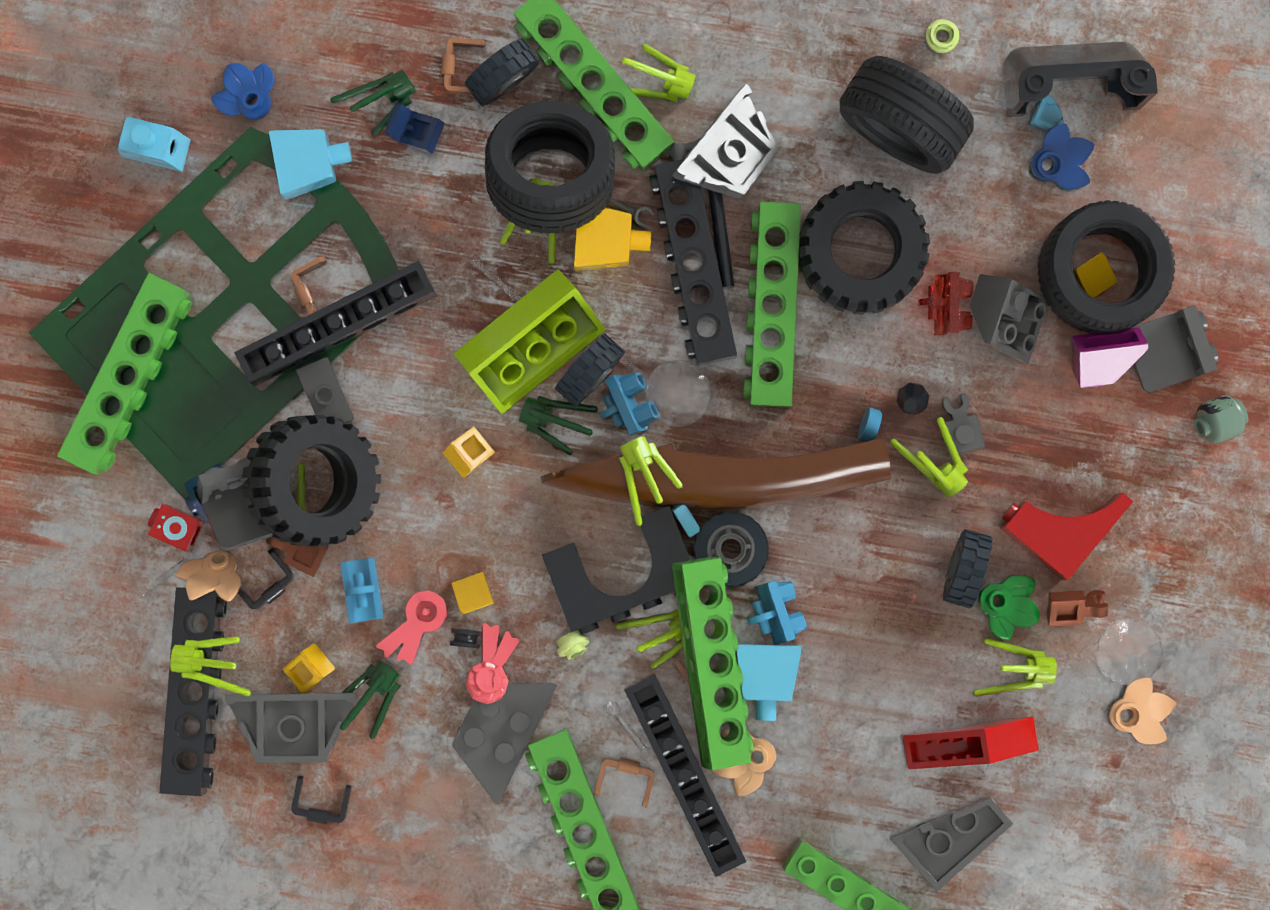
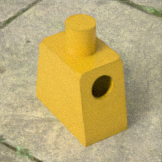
(608, 241)

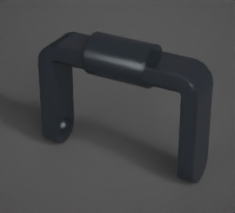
(274, 590)
(319, 815)

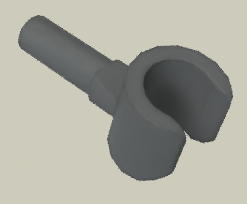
(681, 150)
(631, 210)

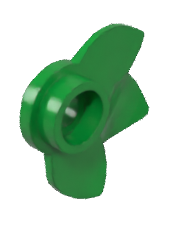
(1013, 608)

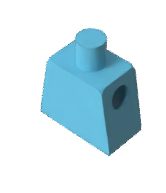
(152, 143)
(305, 160)
(768, 675)

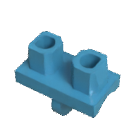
(623, 406)
(361, 590)
(772, 614)

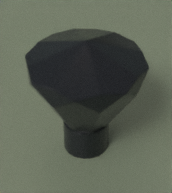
(913, 398)

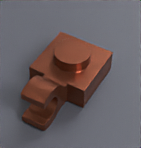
(301, 557)
(1073, 606)

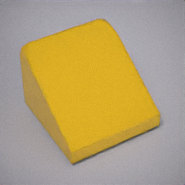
(1095, 275)
(468, 452)
(472, 593)
(308, 668)

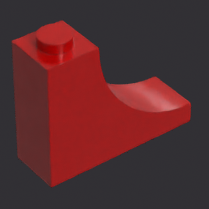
(1059, 540)
(971, 744)

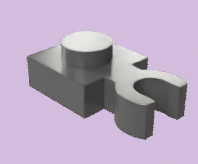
(963, 428)

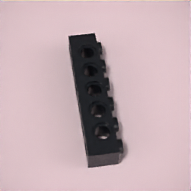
(335, 324)
(720, 345)
(685, 775)
(175, 777)

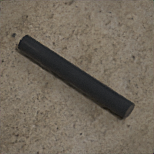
(721, 239)

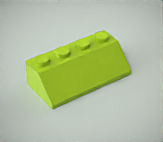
(530, 341)

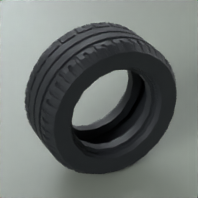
(906, 114)
(558, 128)
(1140, 234)

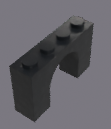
(586, 604)

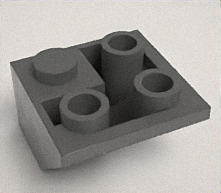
(1008, 315)

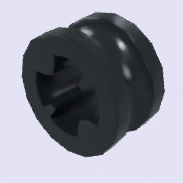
(465, 638)

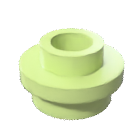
(942, 26)
(572, 645)

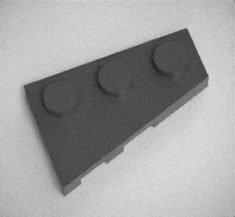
(952, 841)

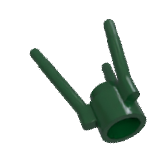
(393, 86)
(537, 414)
(381, 679)

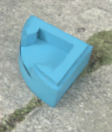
(1046, 114)
(686, 519)

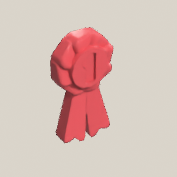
(424, 613)
(487, 680)

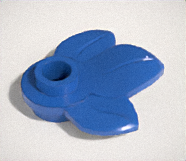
(243, 87)
(1066, 157)

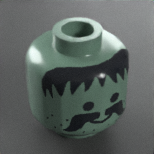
(1221, 419)

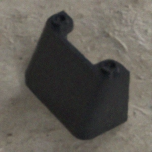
(1032, 70)

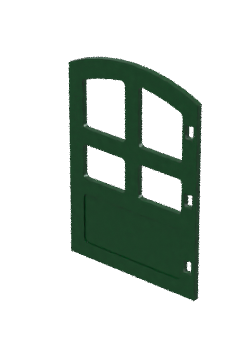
(200, 400)

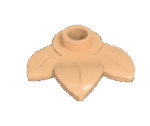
(210, 574)
(1146, 712)
(751, 775)

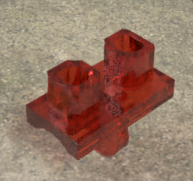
(944, 304)

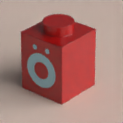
(175, 527)

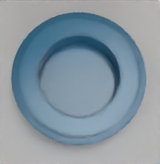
(869, 424)

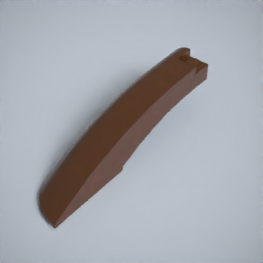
(731, 481)

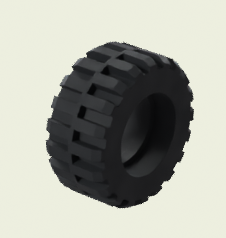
(895, 215)
(352, 489)

